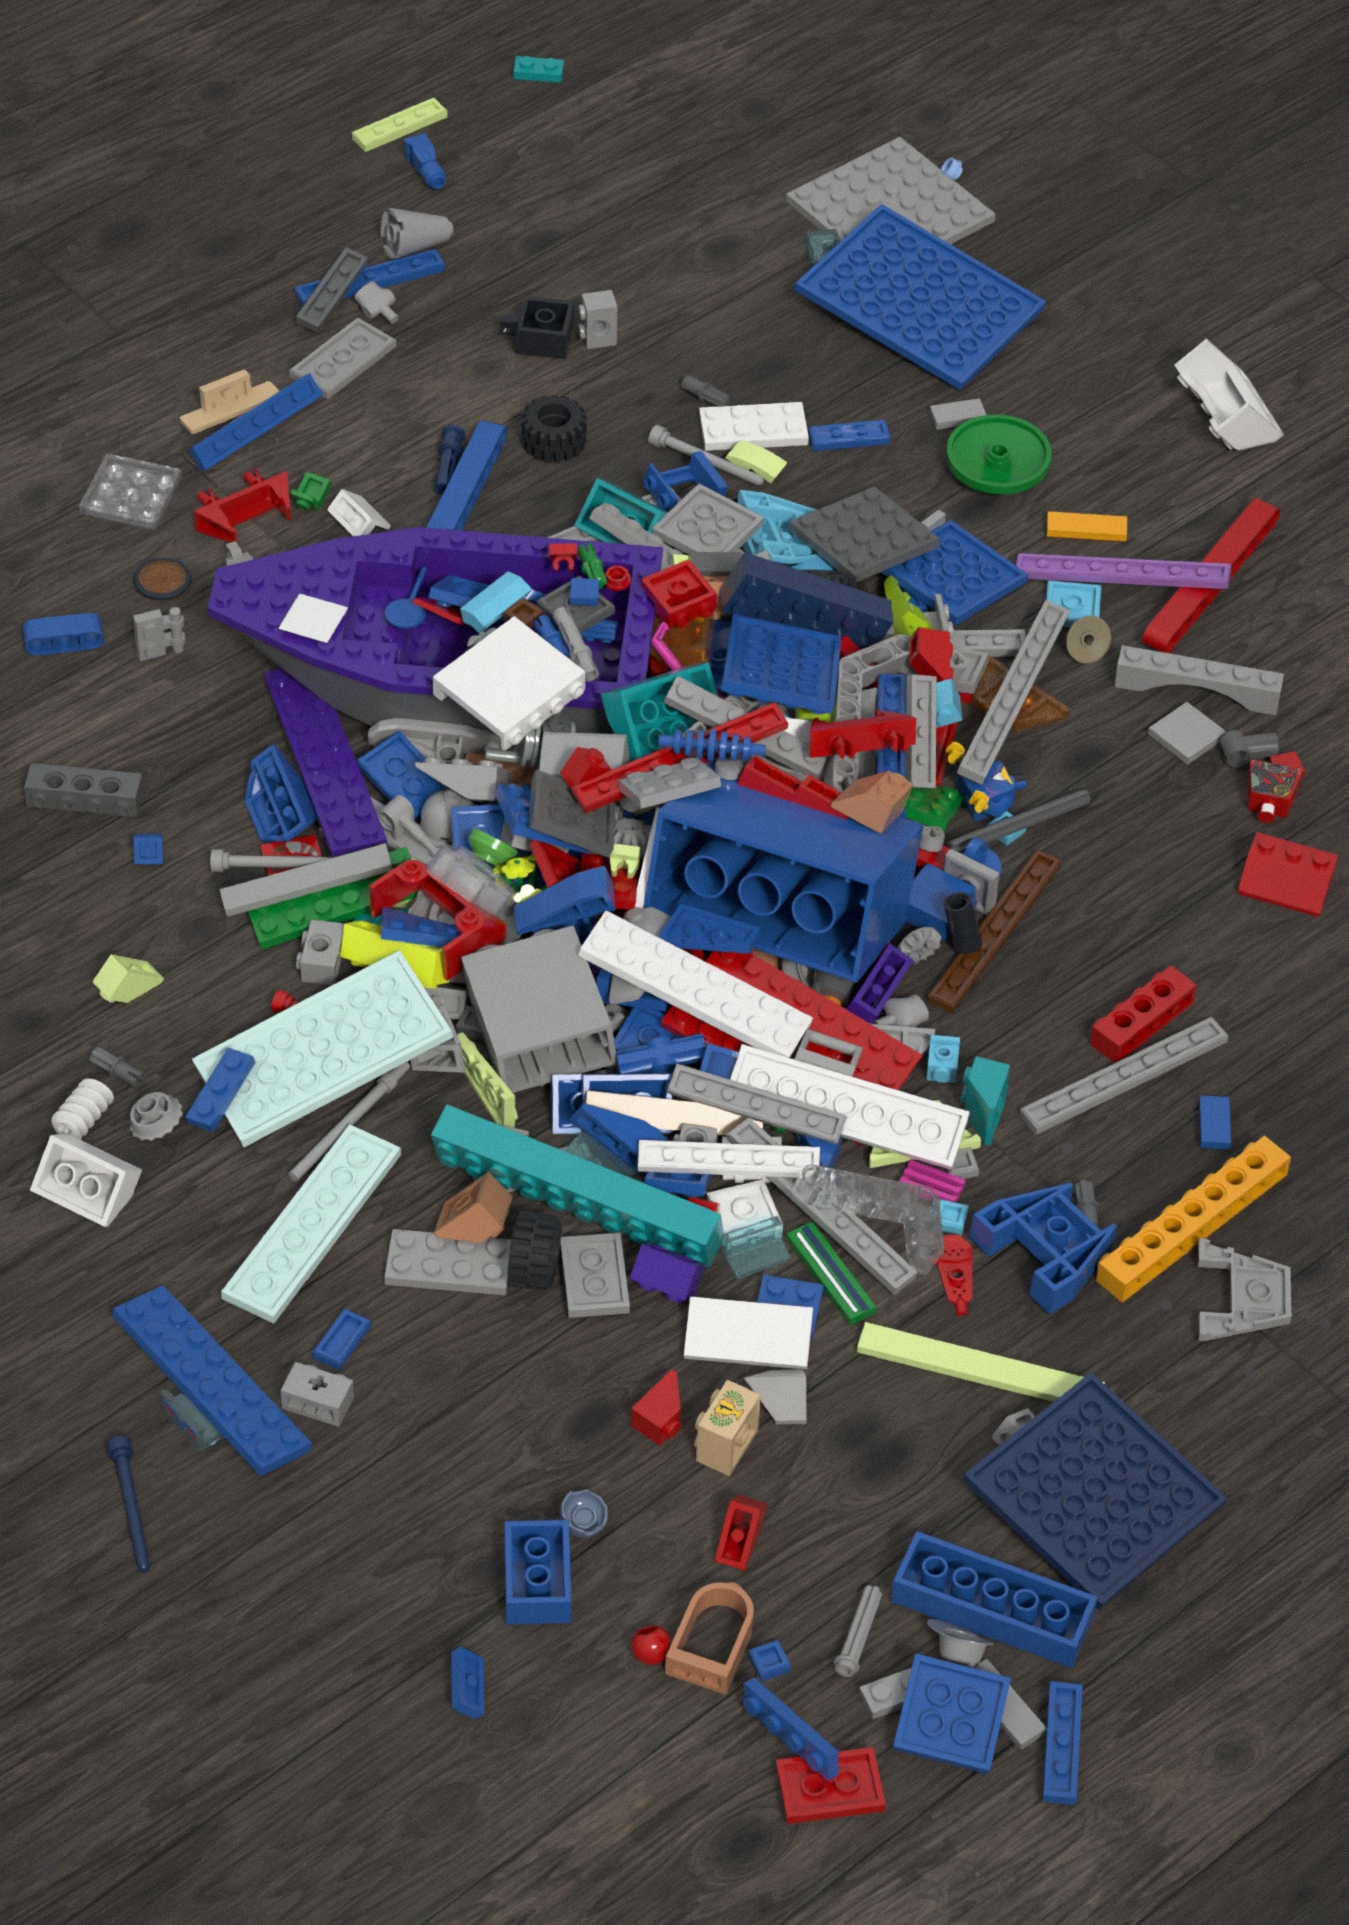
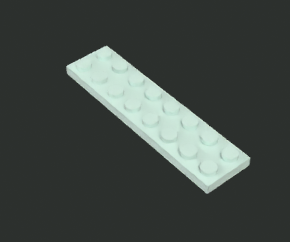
(311, 1224)

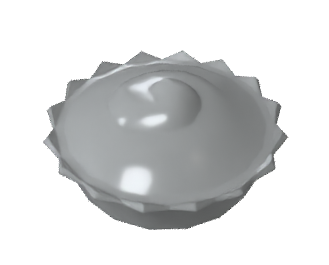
(154, 1116)

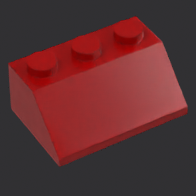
(1288, 874)

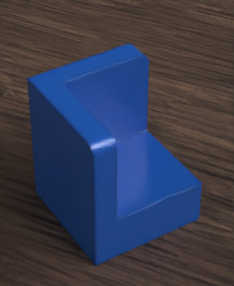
(719, 1061)

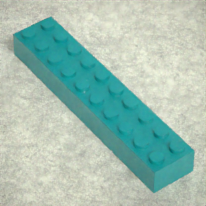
(577, 1185)

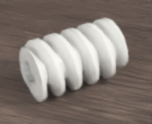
(82, 1108)

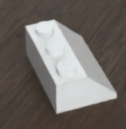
(85, 1179)

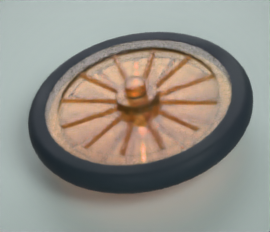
(162, 578)

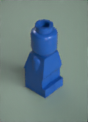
(422, 155)

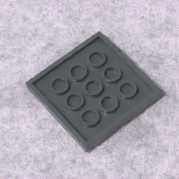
(864, 534)

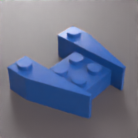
(568, 904)
(1053, 1233)

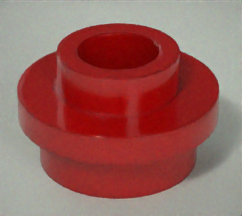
(617, 578)

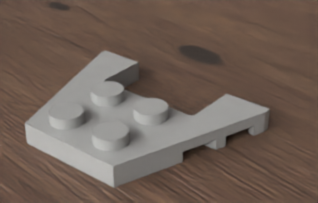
(1257, 1293)

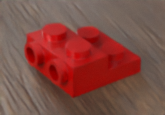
(680, 594)

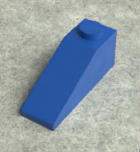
(616, 1132)

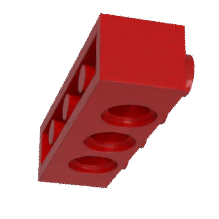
(1143, 1014)

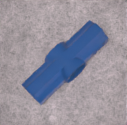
(661, 1055)

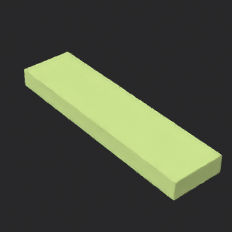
(399, 124)

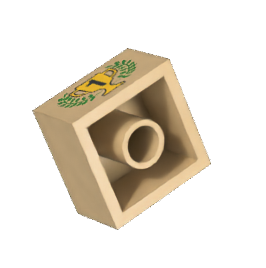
(727, 1427)

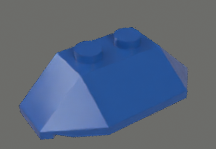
(277, 798)

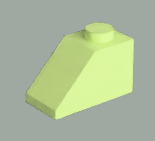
(126, 978)

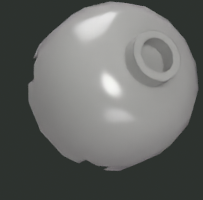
(436, 813)

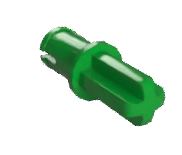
(591, 564)

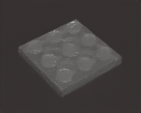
(130, 491)

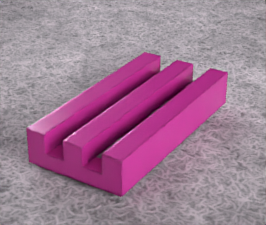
(934, 1180)

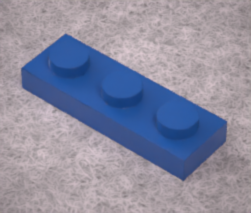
(220, 1089)

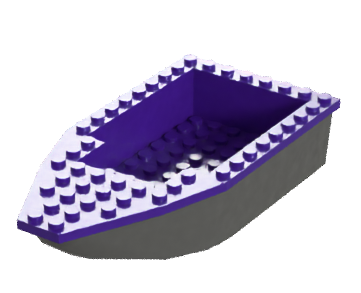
(389, 670)

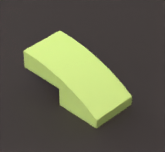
(756, 458)

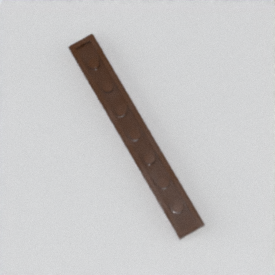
(995, 931)

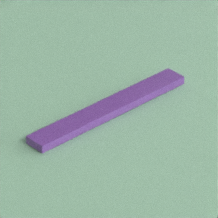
(1125, 571)

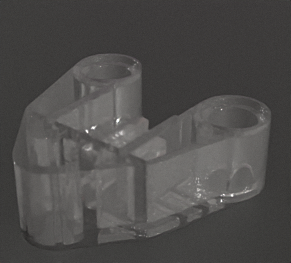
(471, 879)

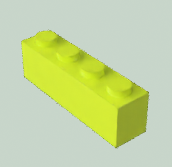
(365, 947)

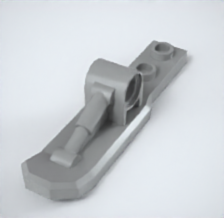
(438, 738)
(402, 831)

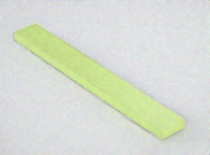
(965, 1363)

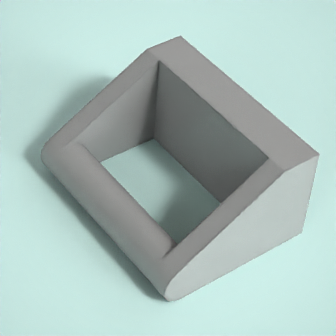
(825, 1062)

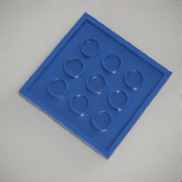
(960, 570)

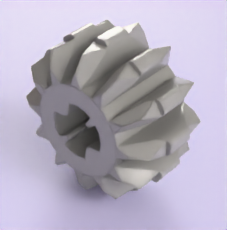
(632, 833)

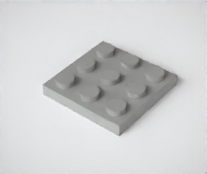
(707, 523)

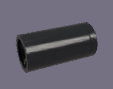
(962, 922)

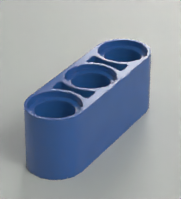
(63, 634)

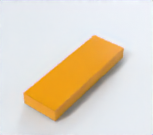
(1087, 526)

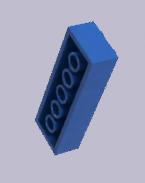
(994, 1599)

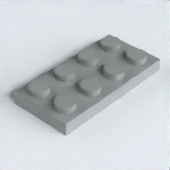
(447, 1264)

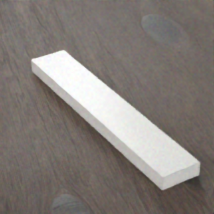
(725, 1158)

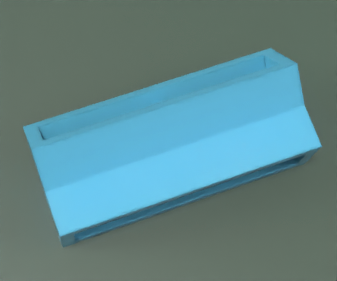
(494, 601)

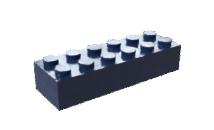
(804, 600)

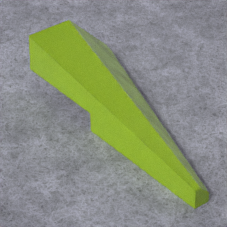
(905, 614)

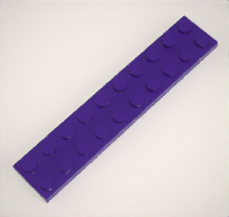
(326, 766)

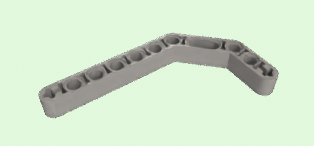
(855, 674)

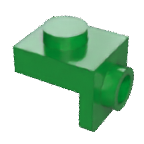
(311, 492)

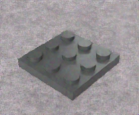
(559, 815)

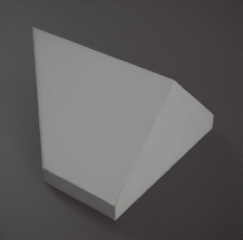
(445, 1056)
(782, 1394)

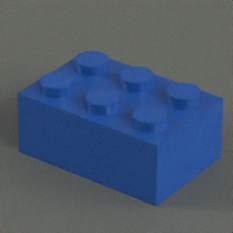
(537, 1572)

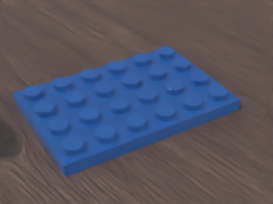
(781, 664)

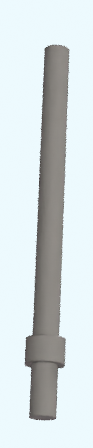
(385, 1084)

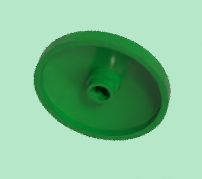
(998, 454)

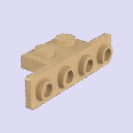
(226, 400)

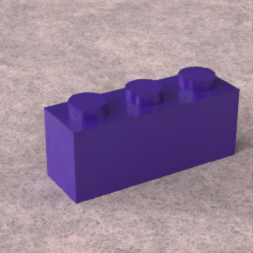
(879, 984)

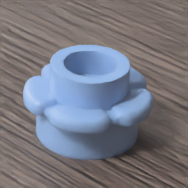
(952, 168)

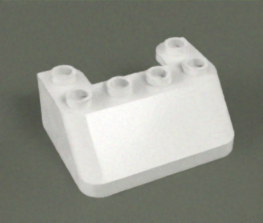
(1229, 397)

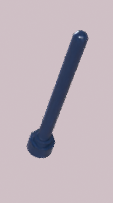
(120, 1452)

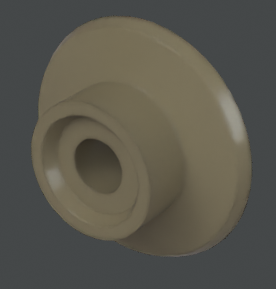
(1098, 639)

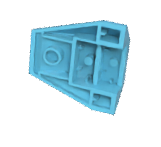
(775, 533)

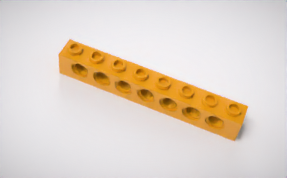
(1193, 1217)

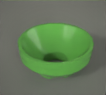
(489, 848)

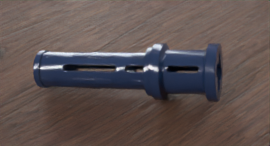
(449, 451)

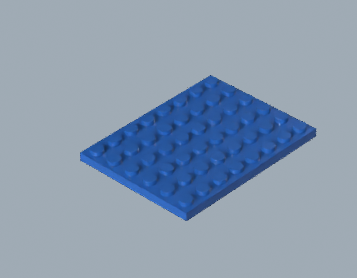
(920, 296)

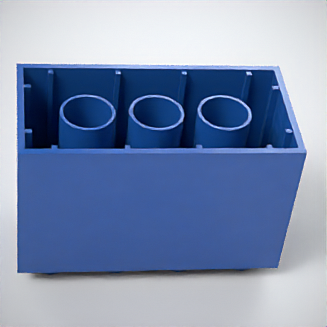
(810, 880)

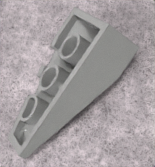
(652, 921)

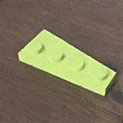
(488, 1085)

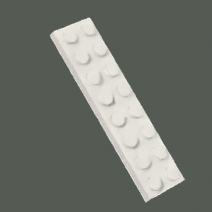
(695, 986)
(873, 1112)

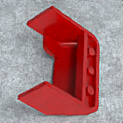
(475, 924)

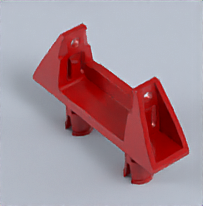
(221, 515)
(863, 734)

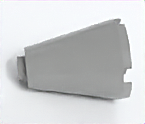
(412, 231)

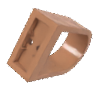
(700, 1669)

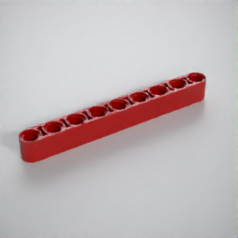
(1191, 602)

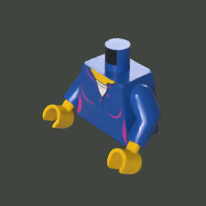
(995, 793)

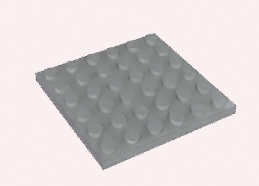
(901, 181)

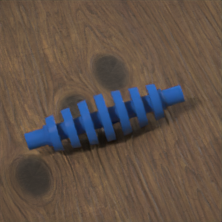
(711, 745)

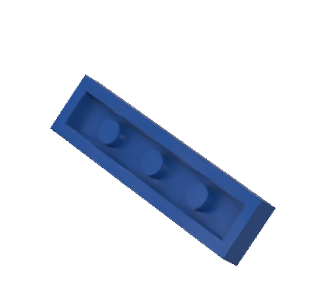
(791, 1729)
(1062, 1743)

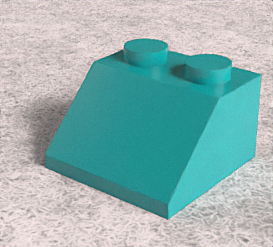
(985, 1095)

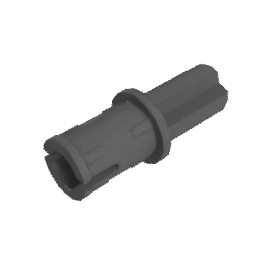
(705, 391)
(117, 1067)
(1086, 1200)

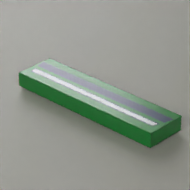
(831, 1272)

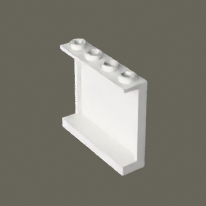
(511, 681)

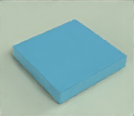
(1077, 597)

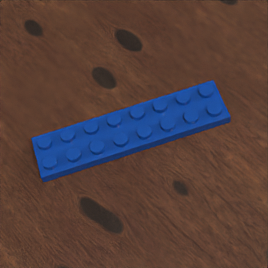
(212, 1380)

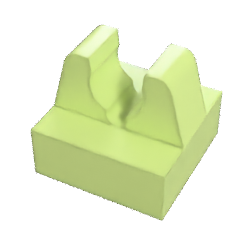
(625, 857)

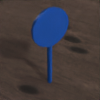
(403, 612)

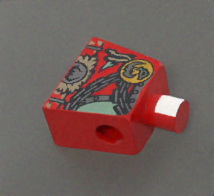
(1272, 789)

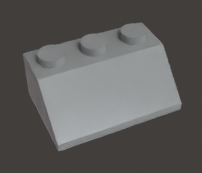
(559, 747)

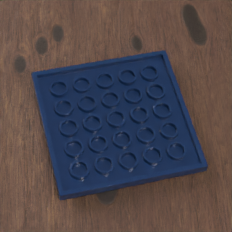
(1094, 1490)

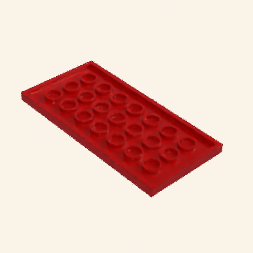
(882, 1060)

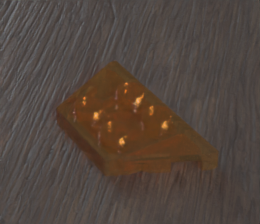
(1037, 709)

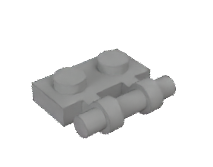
(150, 633)

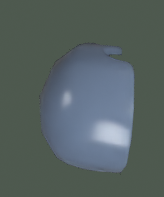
(585, 1513)

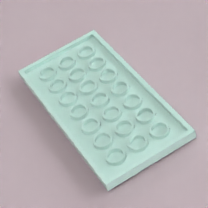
(329, 1046)

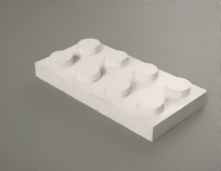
(759, 424)

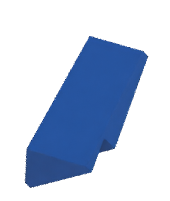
(570, 1091)

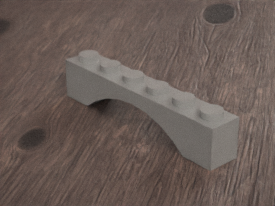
(1251, 687)

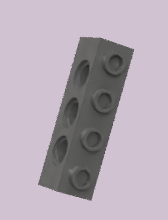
(83, 790)

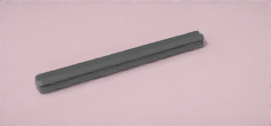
(1023, 820)

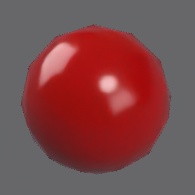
(650, 1645)

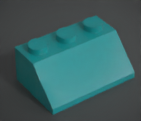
(628, 504)

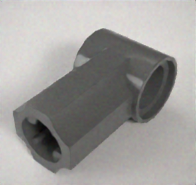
(1240, 748)

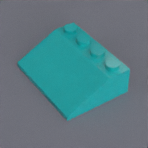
(641, 711)

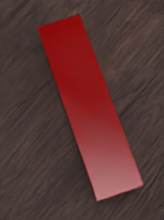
(768, 779)

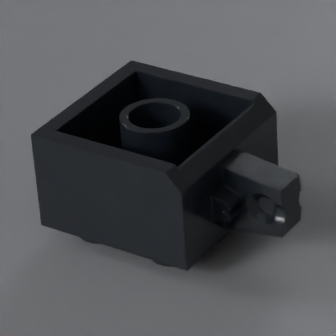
(542, 327)

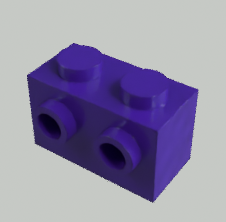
(667, 1272)

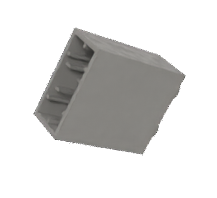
(539, 1008)

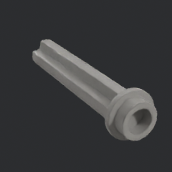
(847, 1661)

